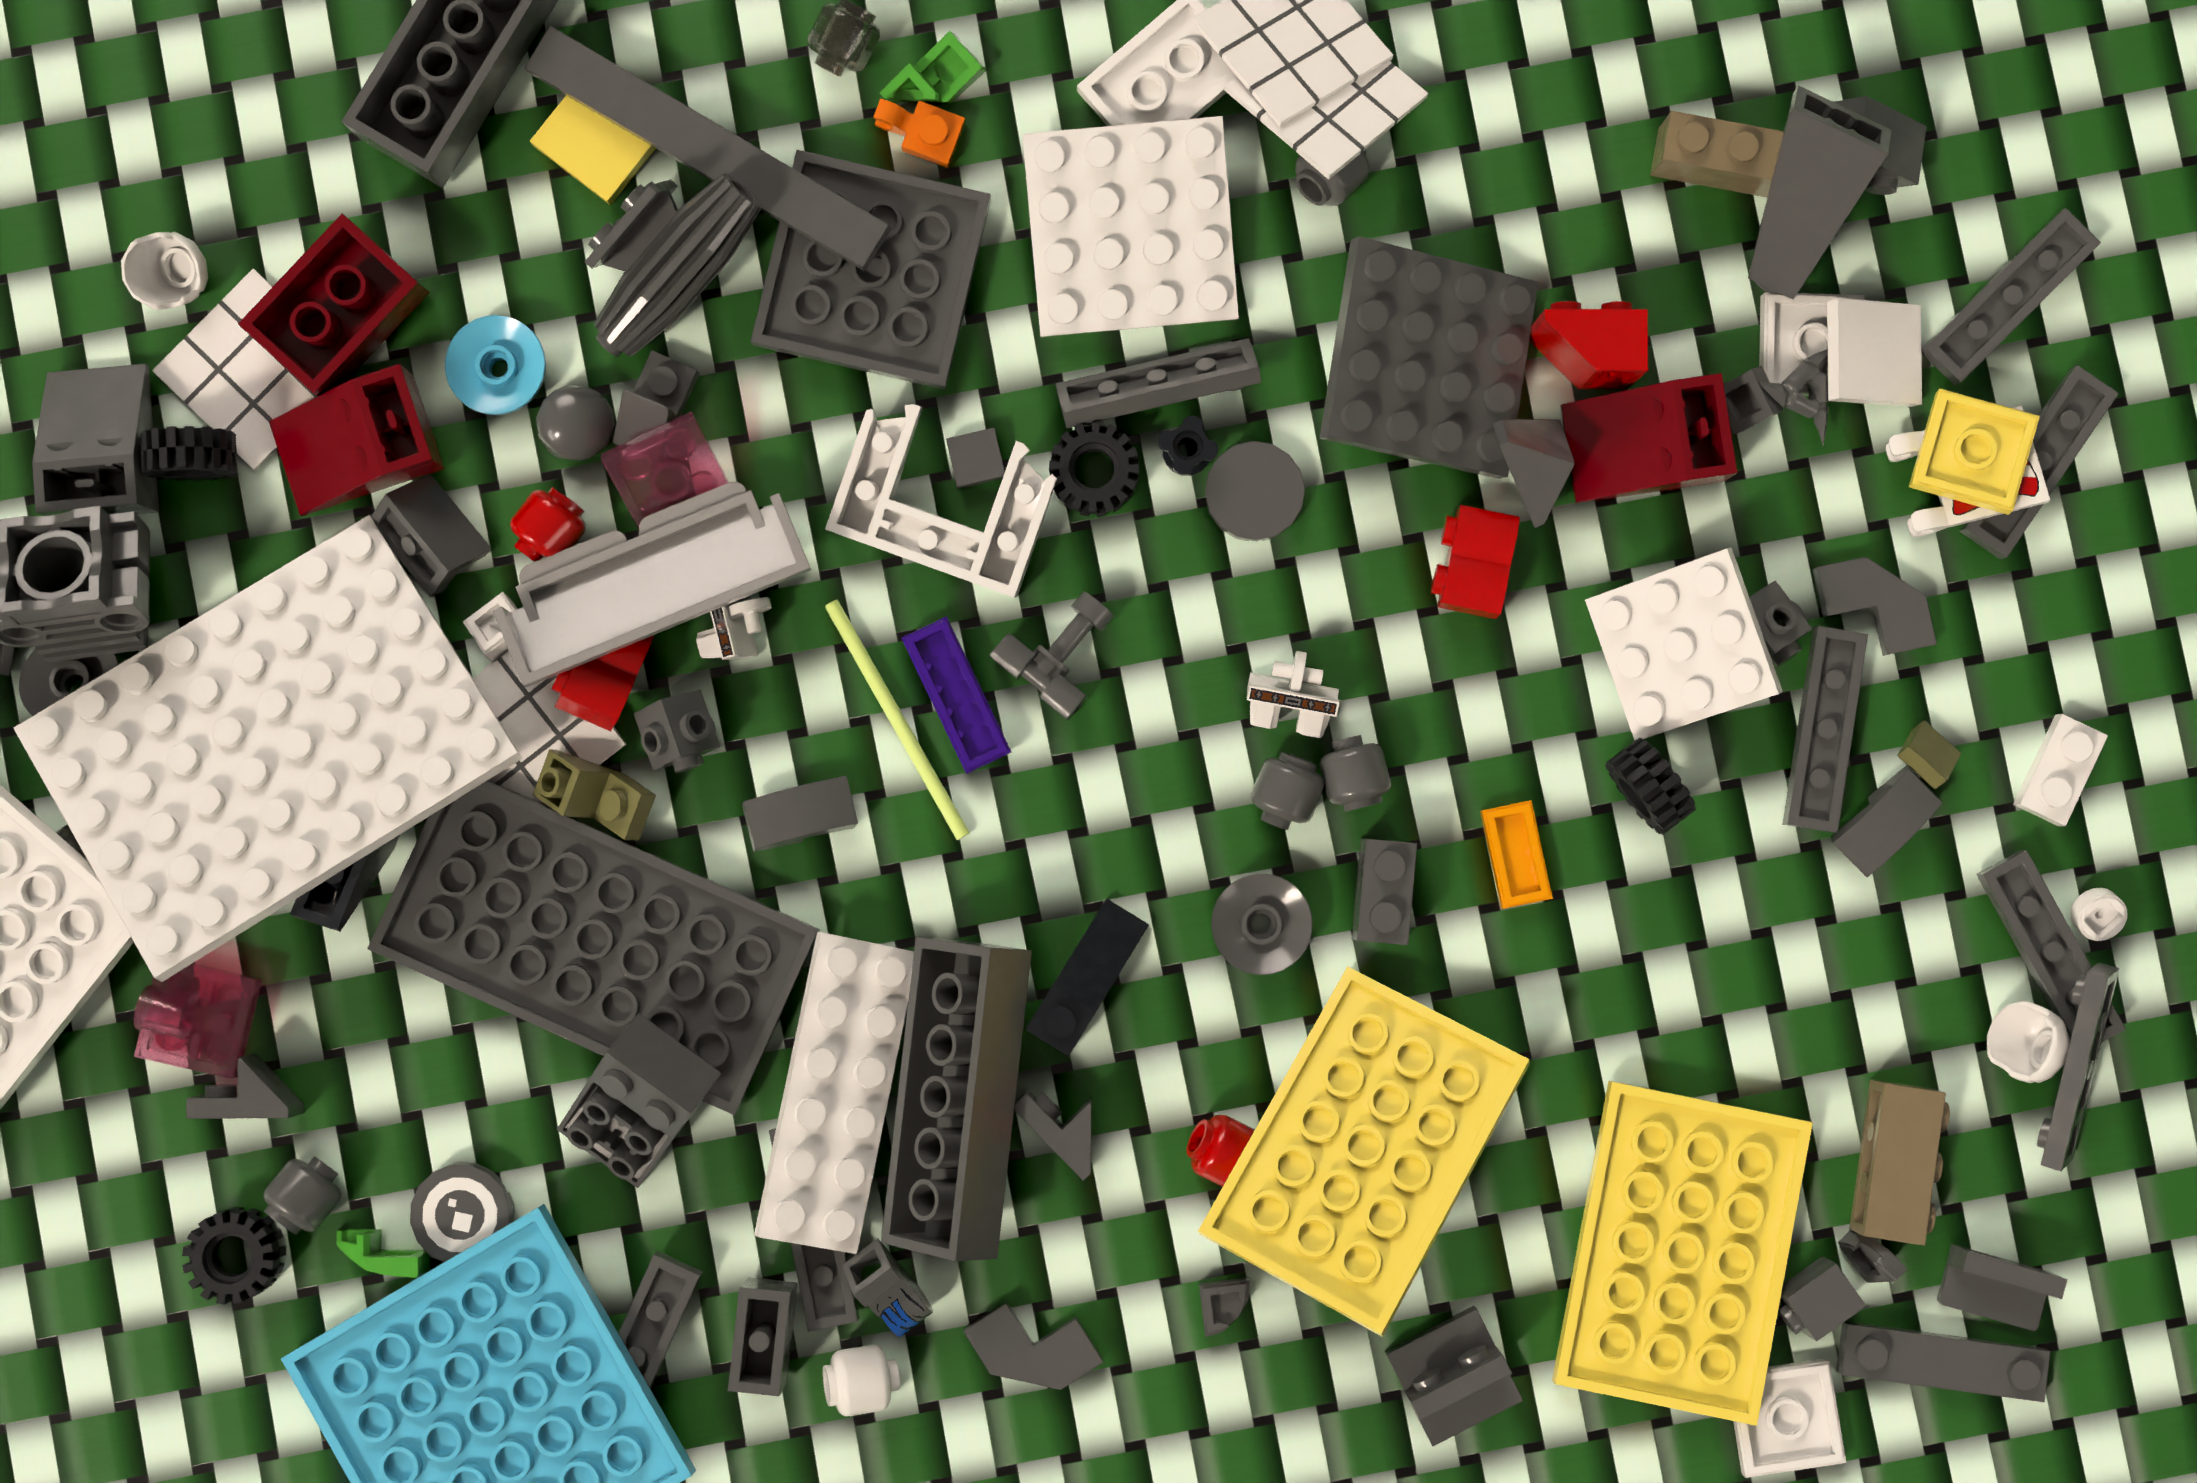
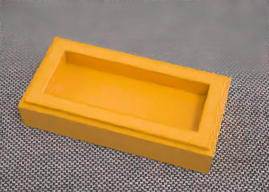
(1516, 854)

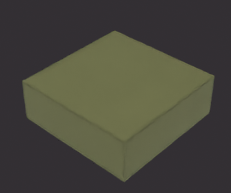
(1929, 754)

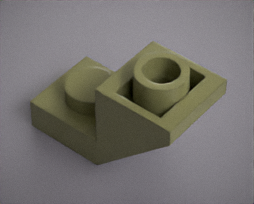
(594, 791)

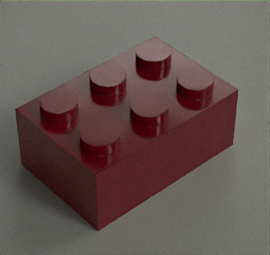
(333, 307)

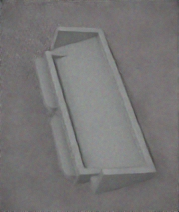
(631, 589)

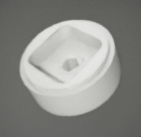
(2099, 914)

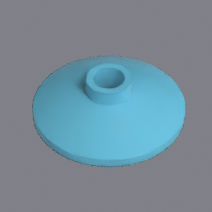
(475, 352)

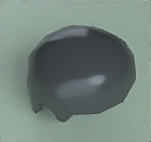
(575, 422)

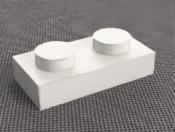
(2060, 770)

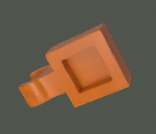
(927, 133)

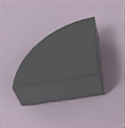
(1871, 1258)
(1222, 1303)

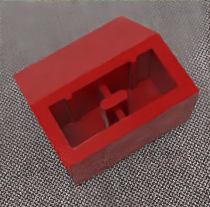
(1594, 345)

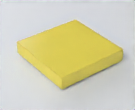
(591, 148)
(1974, 451)

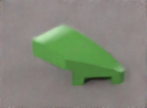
(938, 76)
(365, 1249)

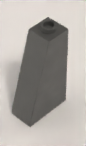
(1816, 182)

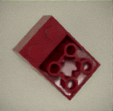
(1650, 439)
(356, 440)

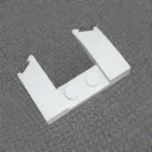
(870, 515)

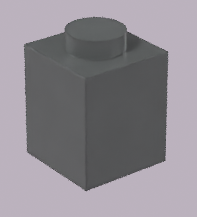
(1818, 1299)

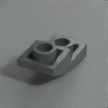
(799, 813)
(1888, 822)

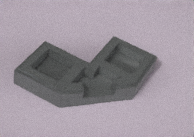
(1897, 607)
(1049, 1362)

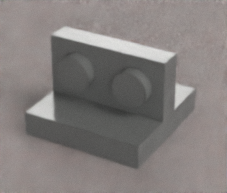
(1454, 1375)

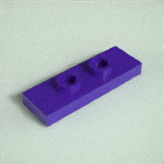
(956, 695)

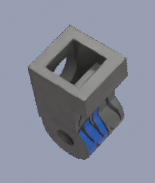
(887, 1291)

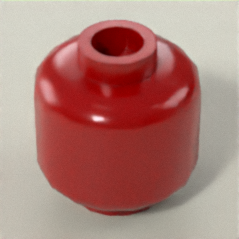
(547, 524)
(1217, 1147)

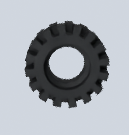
(1103, 440)
(188, 453)
(1651, 786)
(204, 1260)

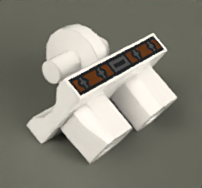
(733, 630)
(1313, 701)

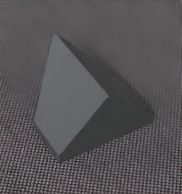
(1537, 460)

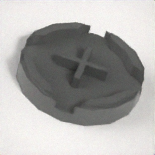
(1254, 491)

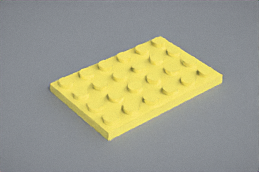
(1364, 1150)
(1682, 1253)

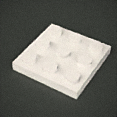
(1683, 645)

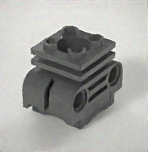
(75, 583)

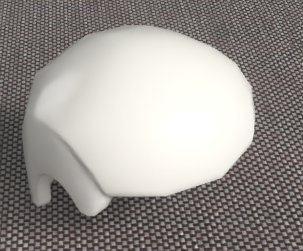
(164, 270)
(2028, 1042)

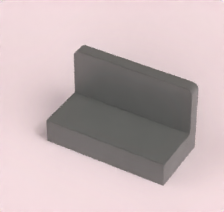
(428, 533)
(1997, 1287)

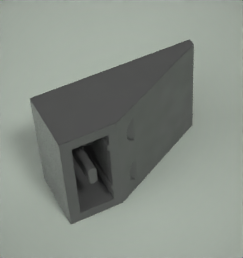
(92, 442)
(637, 1100)

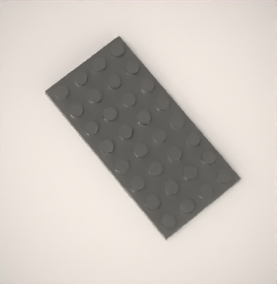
(591, 934)

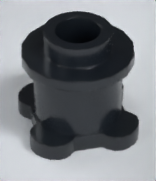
(1191, 433)

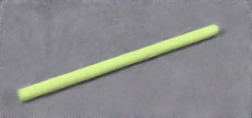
(897, 719)

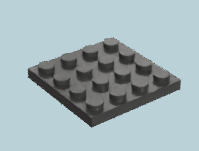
(907, 304)
(1427, 357)

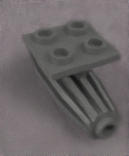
(666, 256)

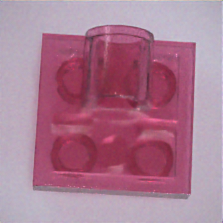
(197, 1019)

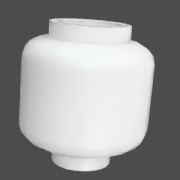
(860, 1380)

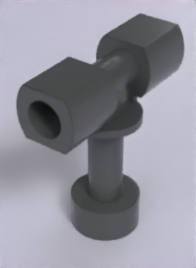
(1046, 667)

